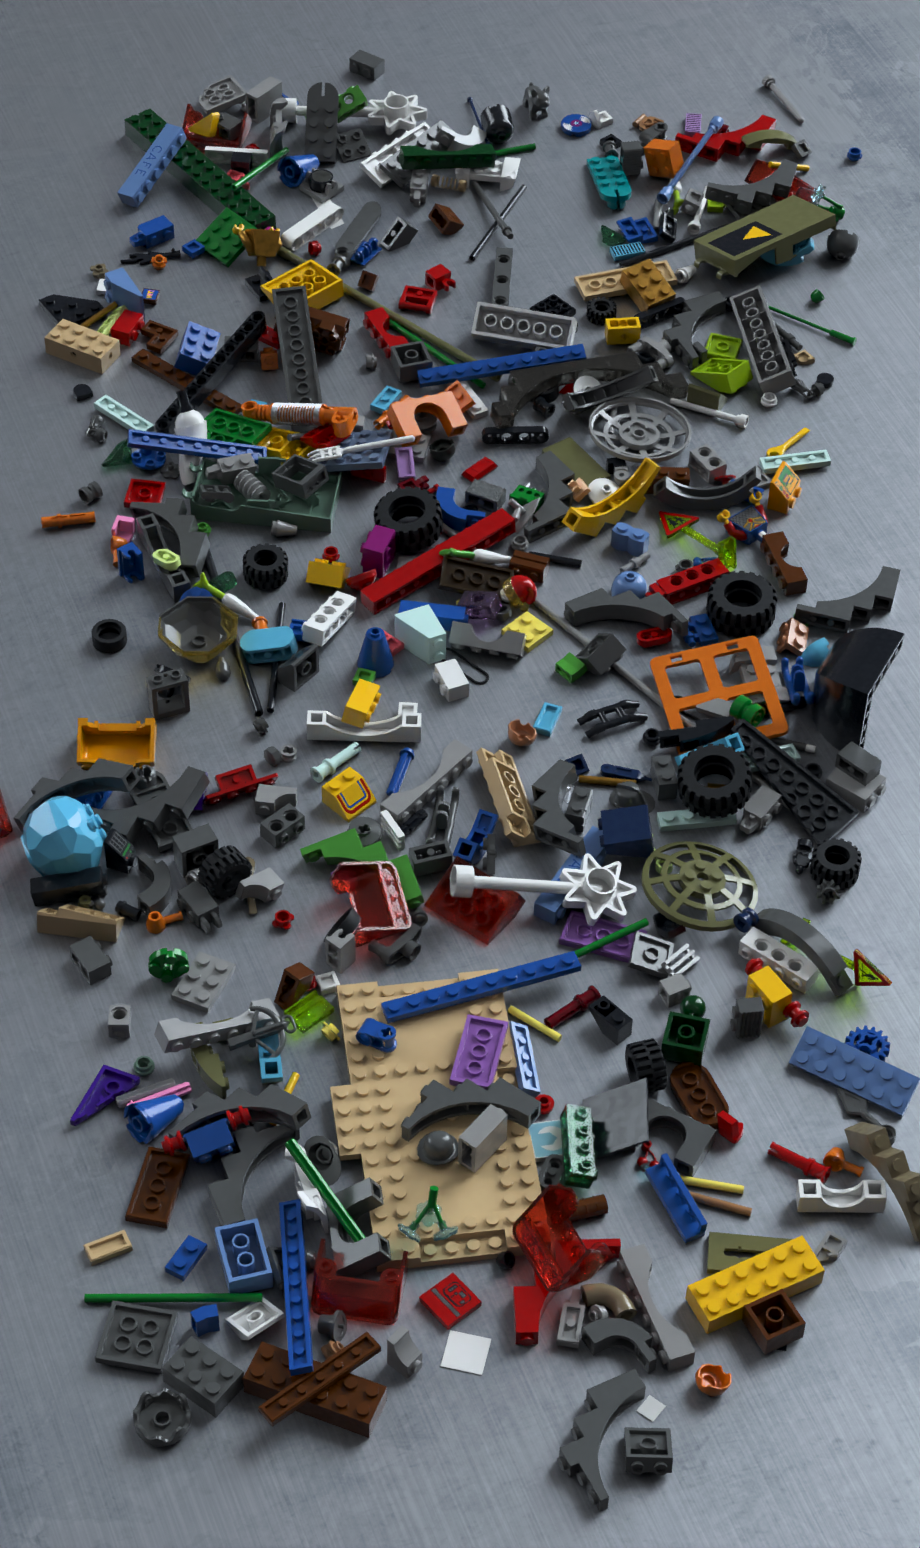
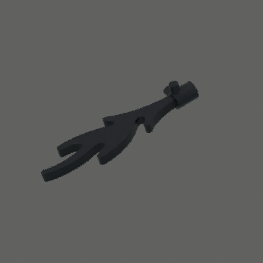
(144, 259)

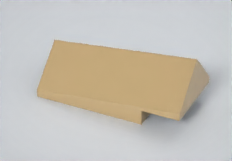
(79, 923)

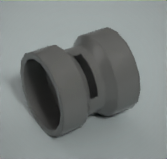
(91, 492)

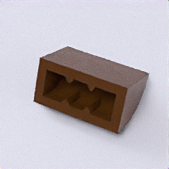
(445, 219)

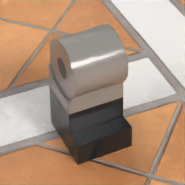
(618, 469)

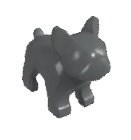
(537, 100)

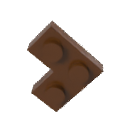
(160, 336)

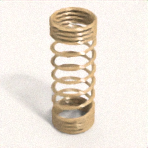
(461, 185)

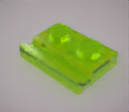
(309, 1011)

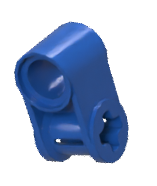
(375, 1034)

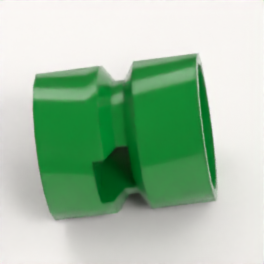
(744, 708)

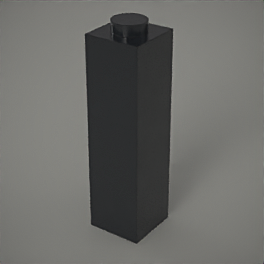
(68, 886)

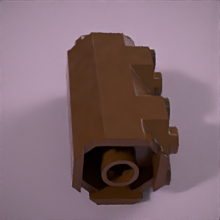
(327, 330)

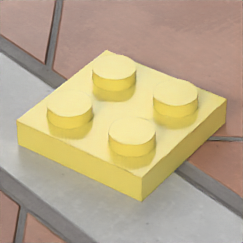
(533, 627)

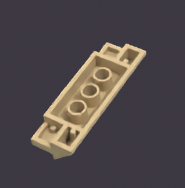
(508, 796)

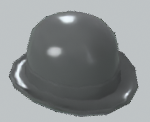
(437, 1148)

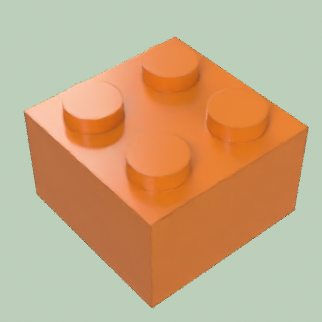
(663, 157)

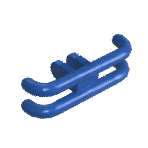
(796, 682)

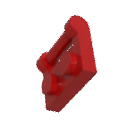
(418, 295)

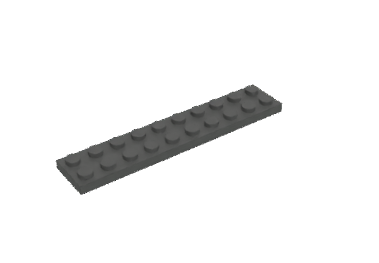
(297, 348)

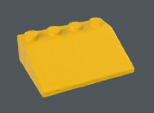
(320, 284)

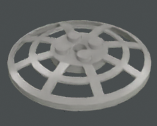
(639, 434)

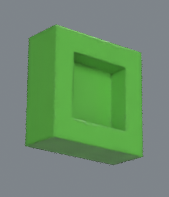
(364, 674)

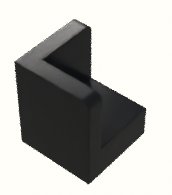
(241, 162)

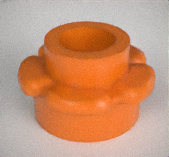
(159, 265)

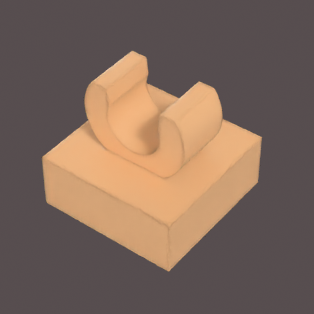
(579, 489)

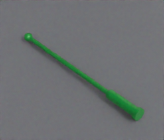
(852, 340)

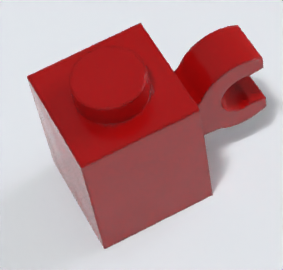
(439, 278)

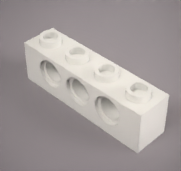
(328, 618)
(784, 961)

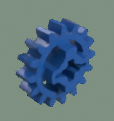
(869, 1042)

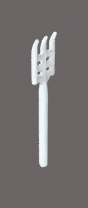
(336, 452)

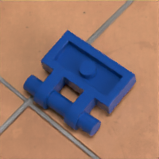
(703, 631)

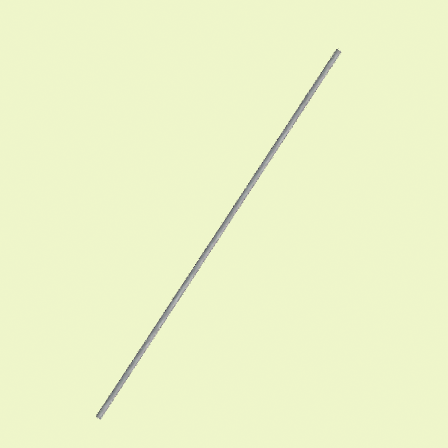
(616, 666)

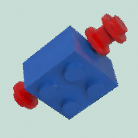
(209, 1139)

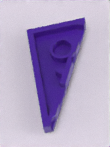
(103, 1091)

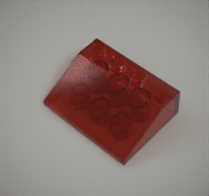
(482, 914)

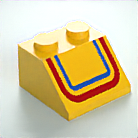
(348, 794)

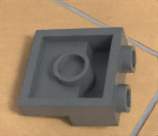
(648, 1450)

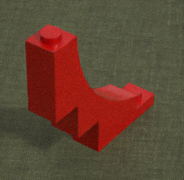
(724, 142)
(531, 1301)

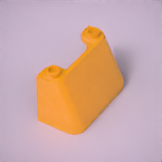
(116, 742)

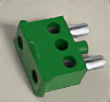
(525, 494)

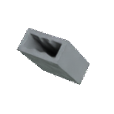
(261, 98)
(854, 792)
(482, 1138)

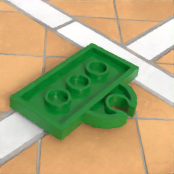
(235, 428)

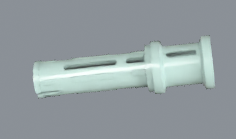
(329, 765)

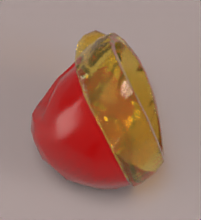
(520, 591)

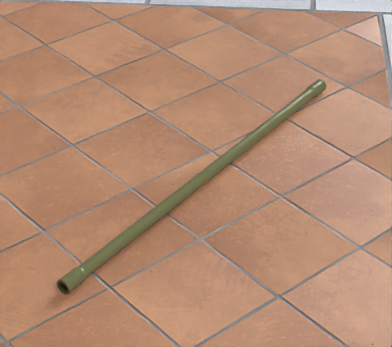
(288, 255)

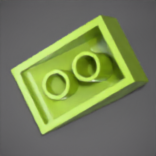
(724, 374)

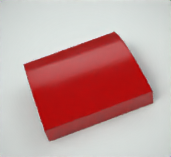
(322, 437)

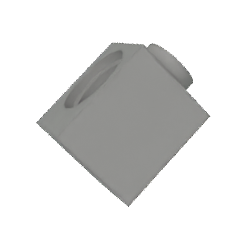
(692, 202)
(674, 989)
(119, 1020)

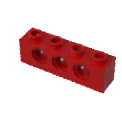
(691, 581)

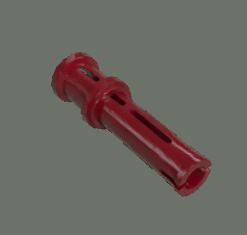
(579, 1003)

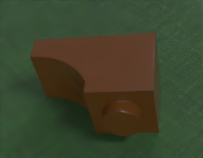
(293, 985)

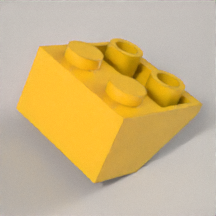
(327, 574)

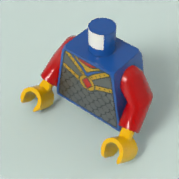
(747, 524)

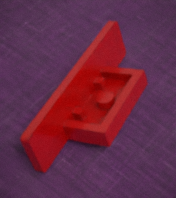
(236, 782)

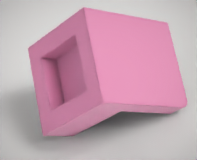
(124, 527)

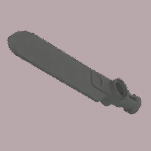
(354, 236)

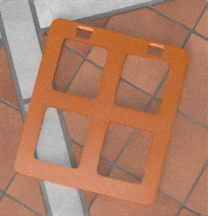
(705, 656)

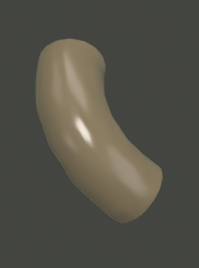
(610, 1297)

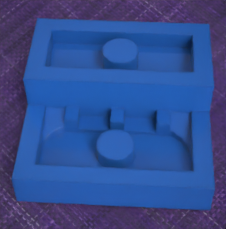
(637, 230)

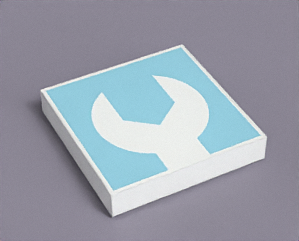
(546, 1139)

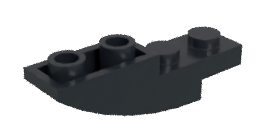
(692, 737)

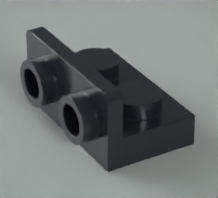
(255, 281)

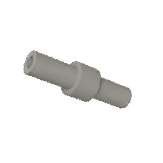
(635, 562)

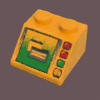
(784, 489)

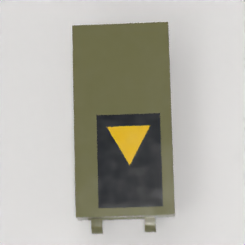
(770, 228)

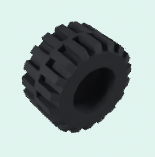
(265, 566)
(836, 852)
(223, 871)
(646, 1060)

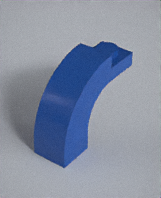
(453, 515)
(472, 847)

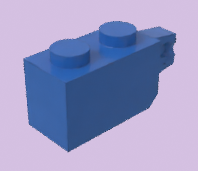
(153, 232)

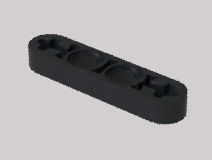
(675, 307)
(515, 432)

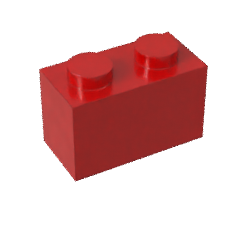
(128, 327)

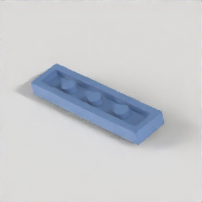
(526, 1069)

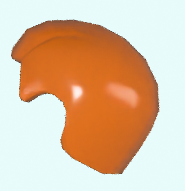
(712, 1380)

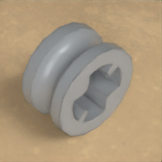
(288, 753)

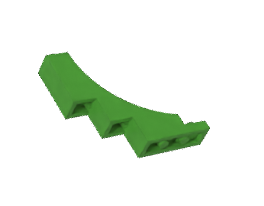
(348, 848)

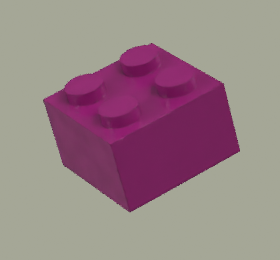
(378, 550)

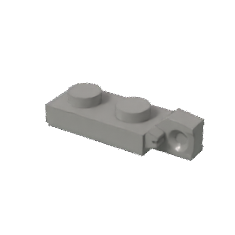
(571, 1321)

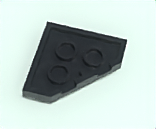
(69, 308)

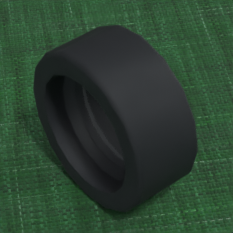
(113, 645)

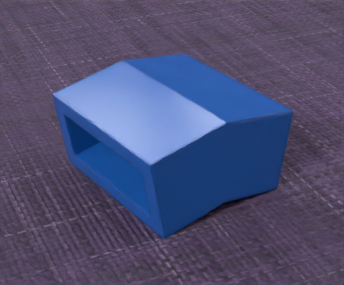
(205, 1320)

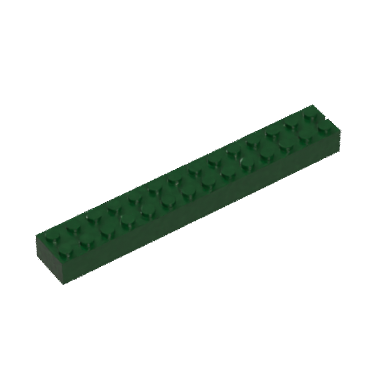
(200, 173)

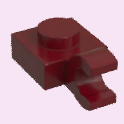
(421, 483)

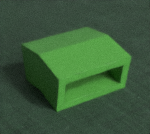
(570, 668)

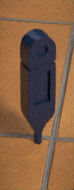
(612, 771)

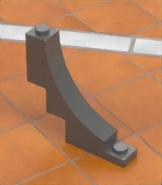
(559, 497)
(650, 610)
(838, 613)
(551, 823)

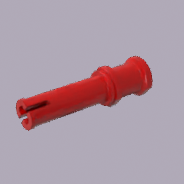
(808, 1166)

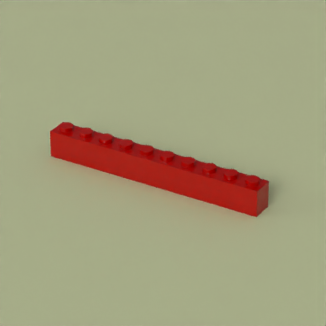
(428, 565)

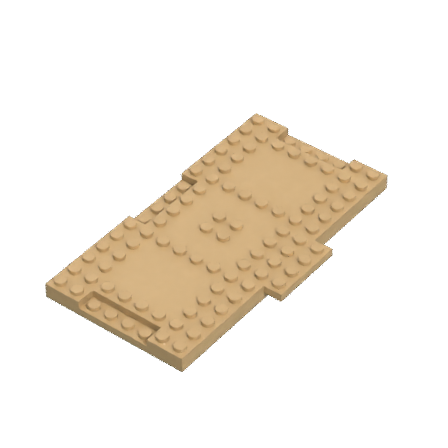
(388, 1089)

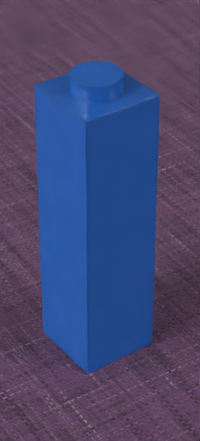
(444, 613)

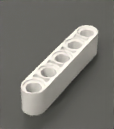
(311, 226)

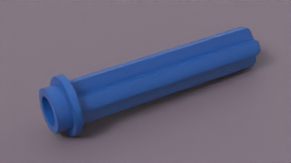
(406, 756)

